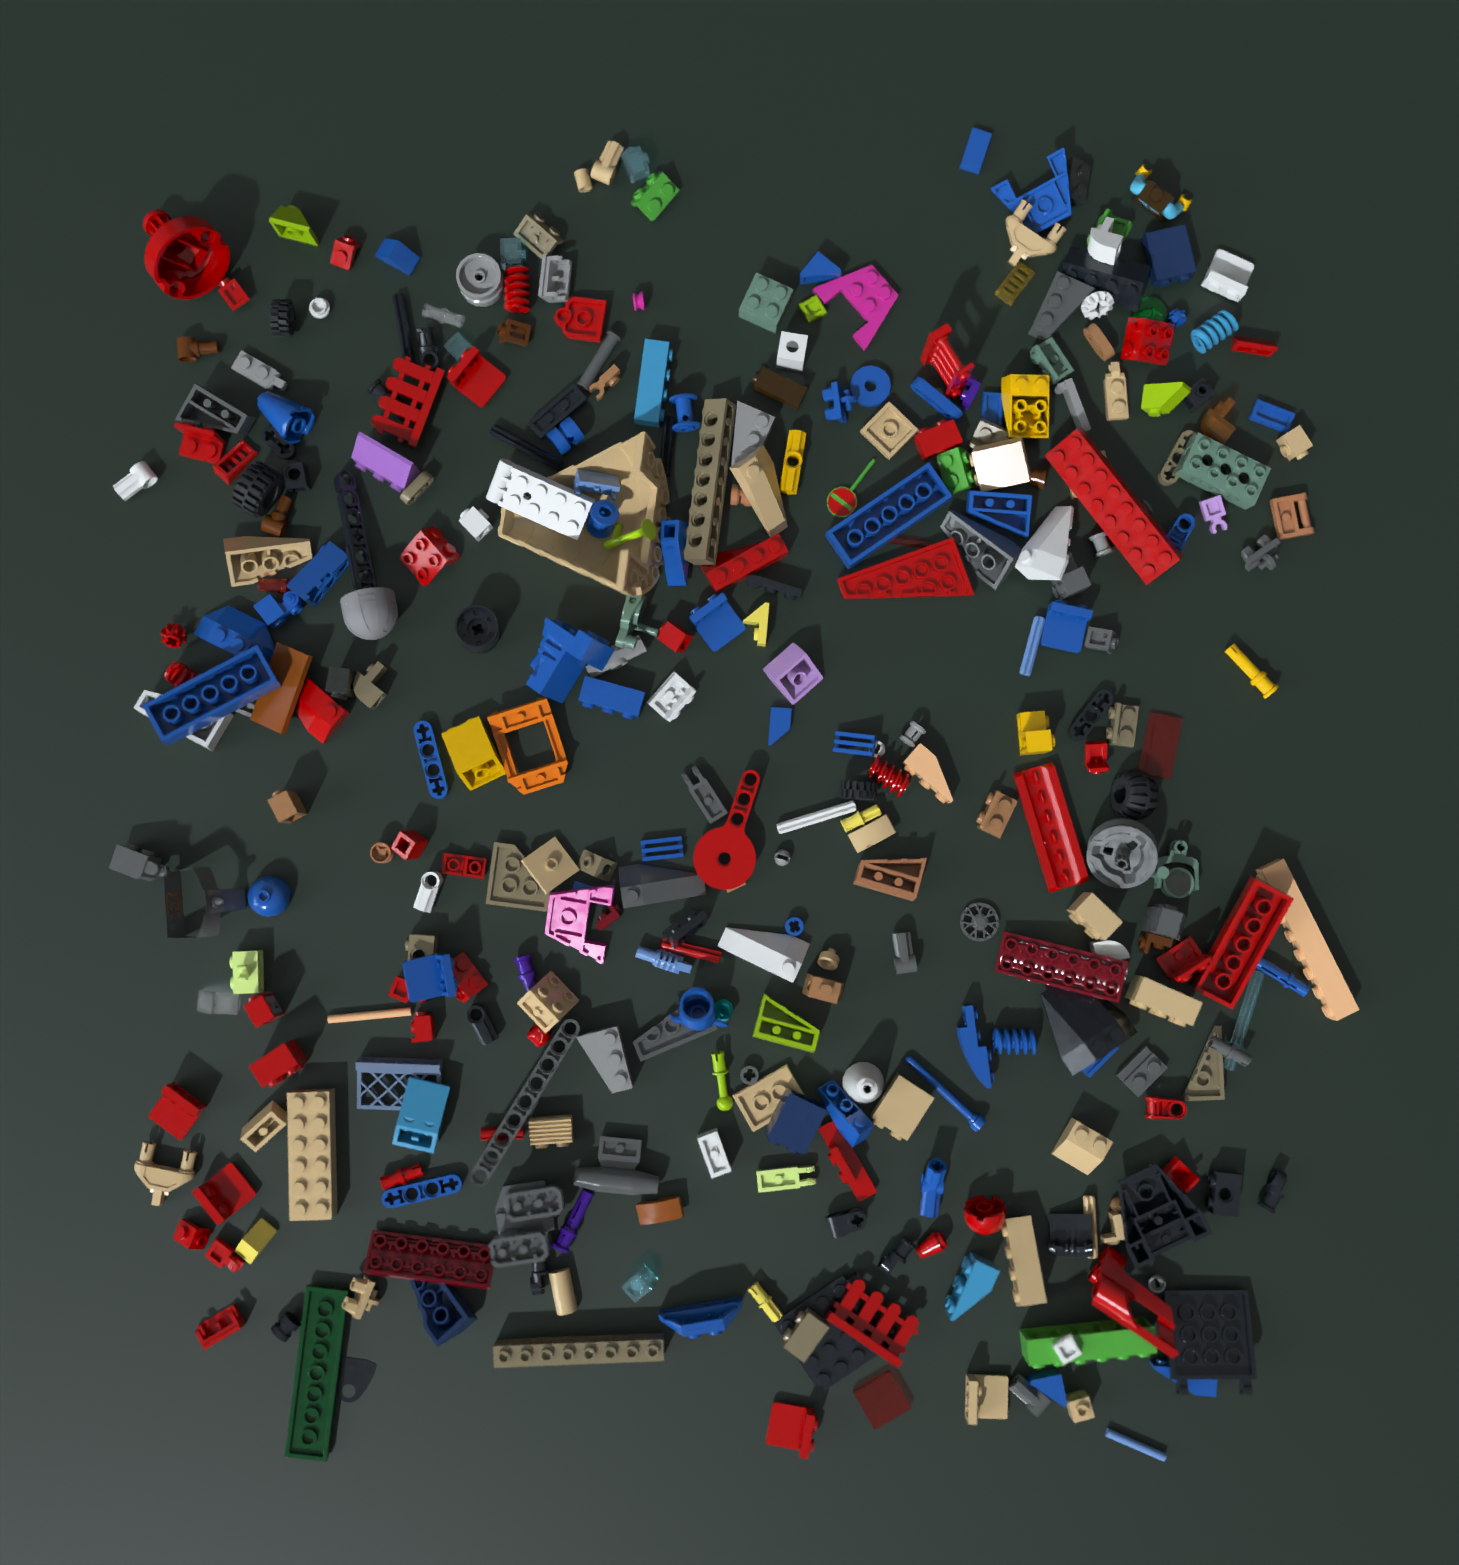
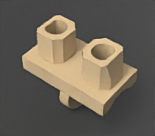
(364, 1299)

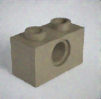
(422, 942)

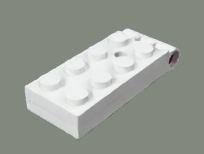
(549, 503)

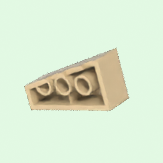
(1024, 1261)

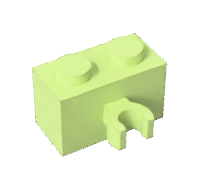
(247, 972)

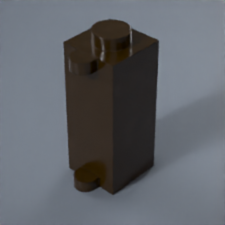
(779, 388)

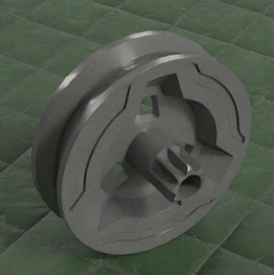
(1118, 835)

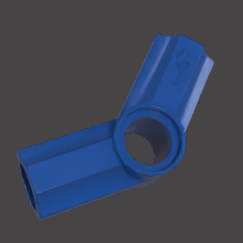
(932, 1187)

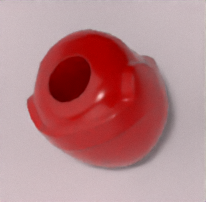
(538, 1036)

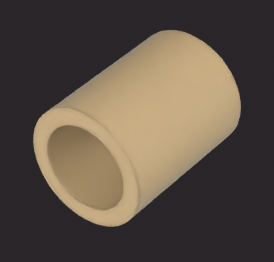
(583, 180)

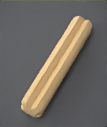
(1090, 1208)

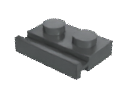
(1141, 1071)

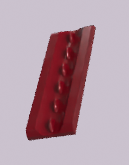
(1061, 966)
(429, 1259)

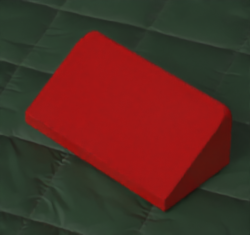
(1253, 346)

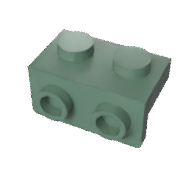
(1051, 360)

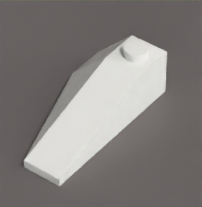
(1046, 551)
(771, 951)

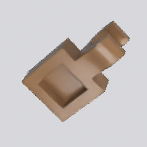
(609, 378)

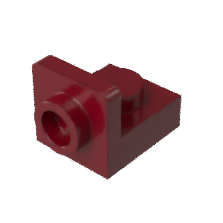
(608, 918)

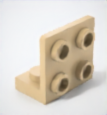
(548, 1001)
(986, 1397)

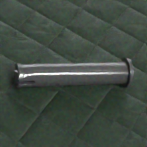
(598, 360)

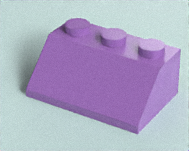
(383, 463)

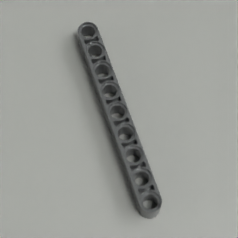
(517, 1108)

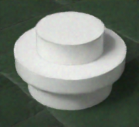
(319, 308)

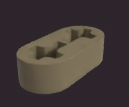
(417, 487)

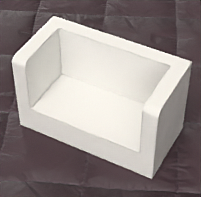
(714, 1153)

